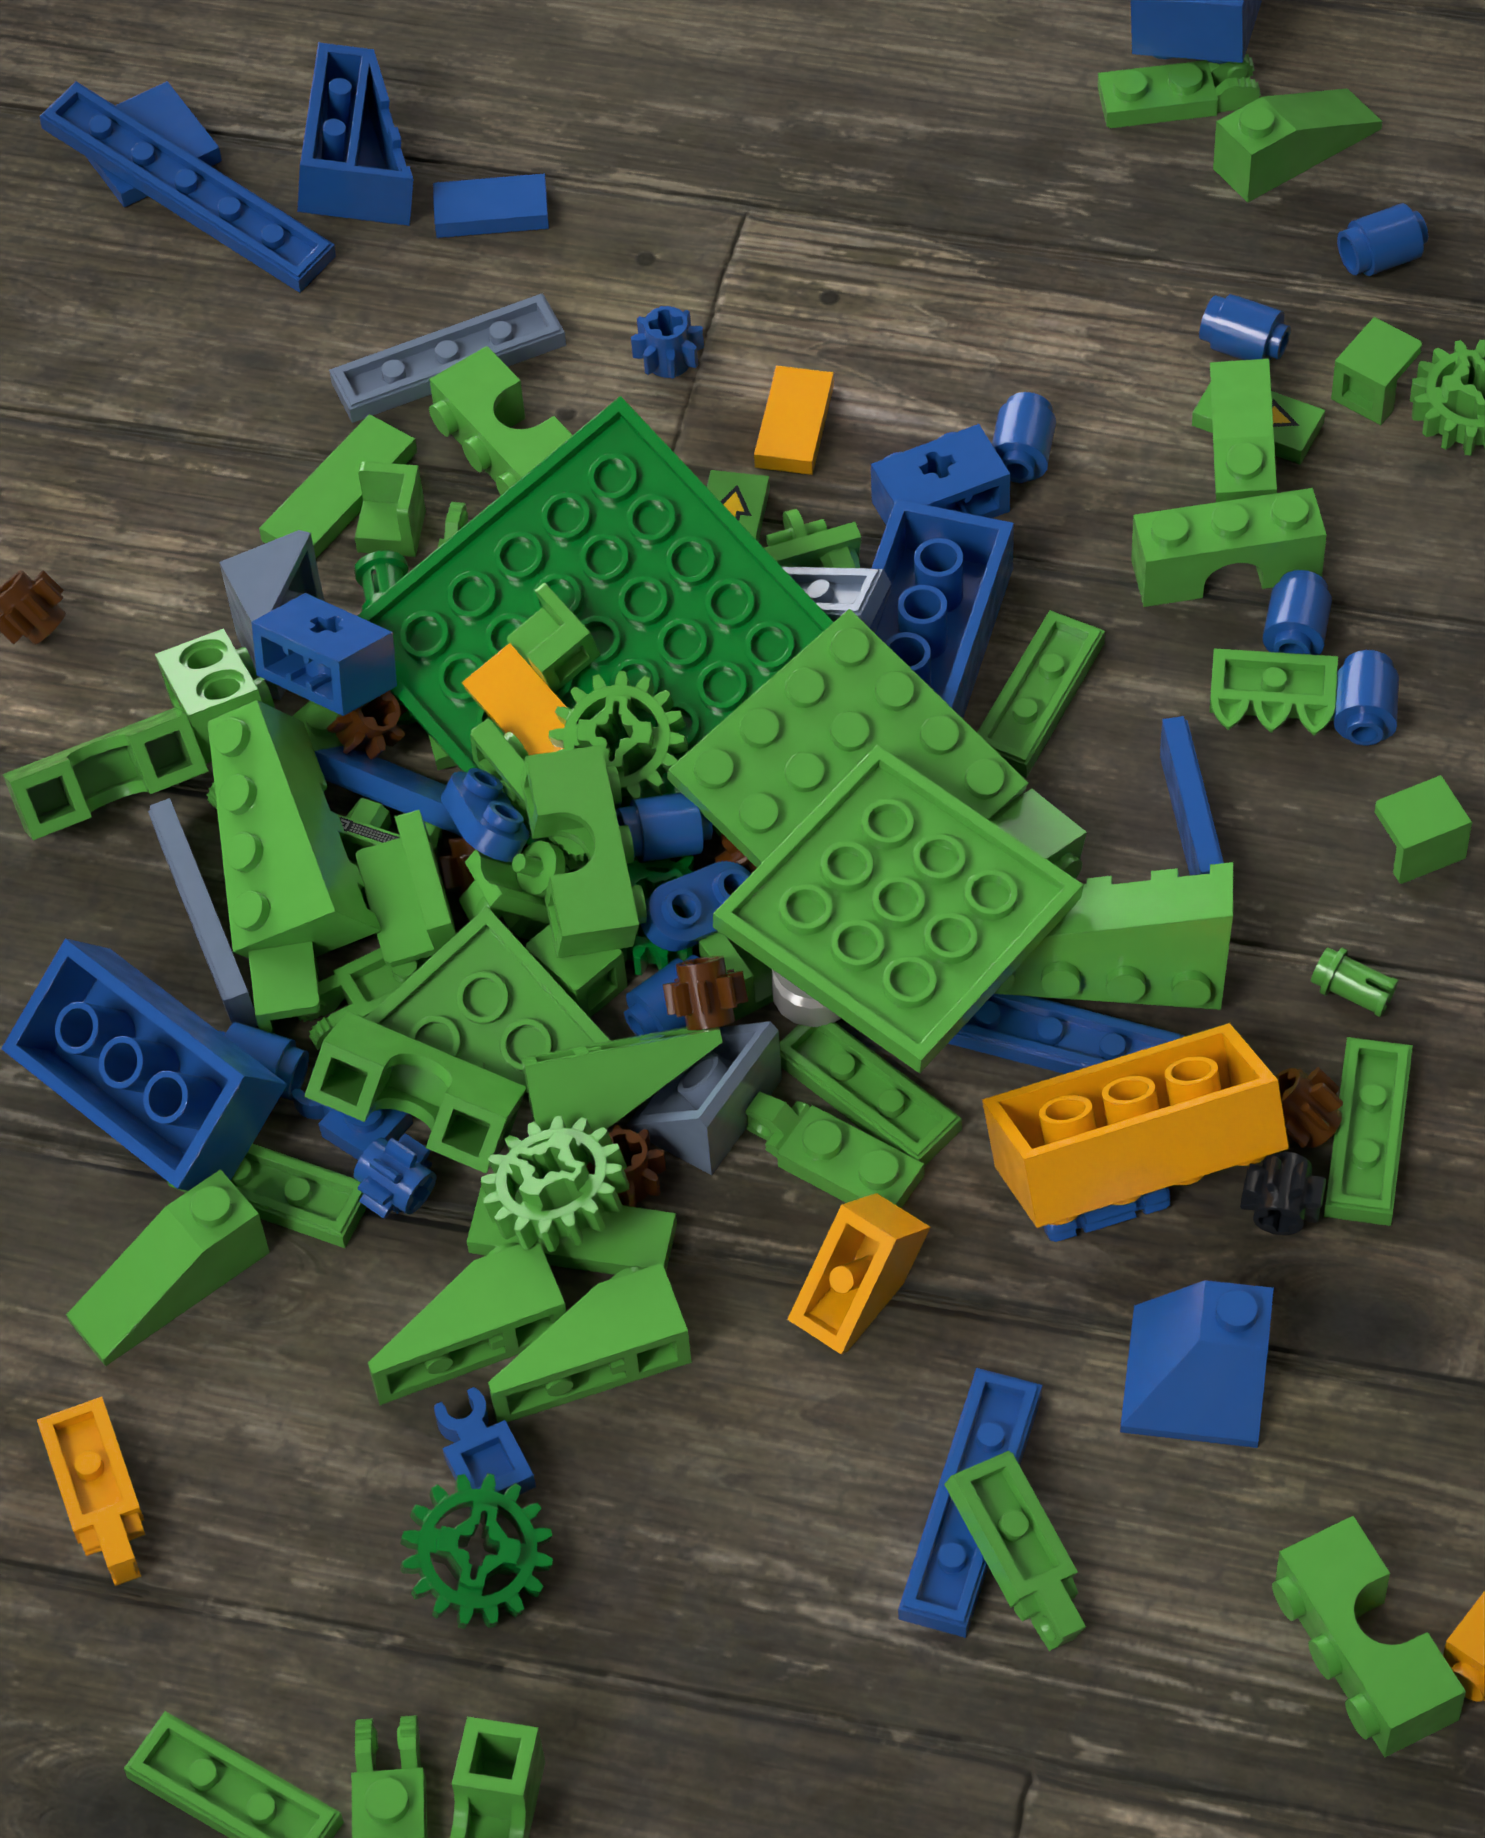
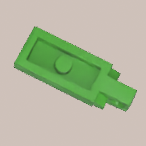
(832, 1152)
(1019, 1546)

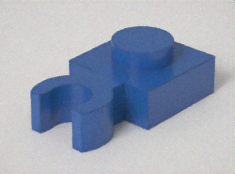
(348, 1132)
(483, 1449)

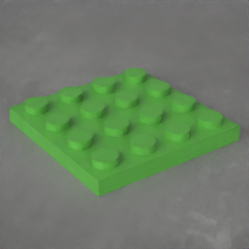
(815, 724)
(898, 907)

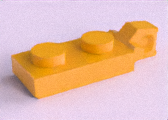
(95, 1484)

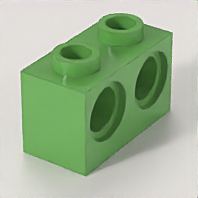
(210, 680)

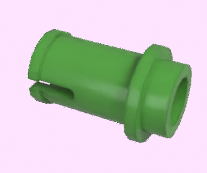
(1353, 981)

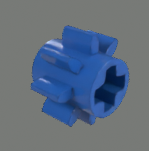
(667, 342)
(394, 1176)

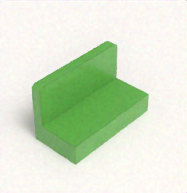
(407, 893)

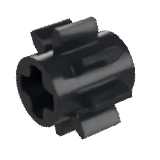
(1283, 1193)

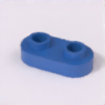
(485, 814)
(698, 896)

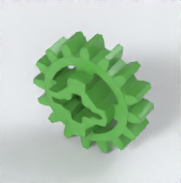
(1452, 396)
(644, 742)
(555, 1183)

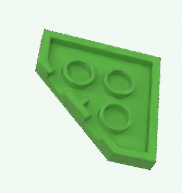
(487, 1003)

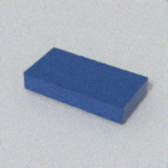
(490, 205)

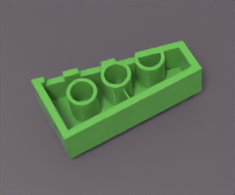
(280, 839)
(1137, 943)

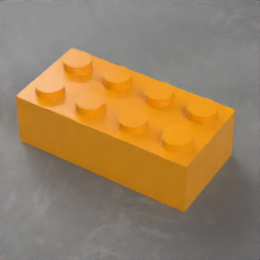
(1135, 1125)

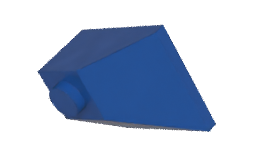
(1199, 1364)

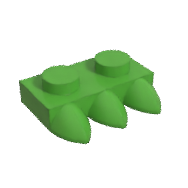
(1273, 688)

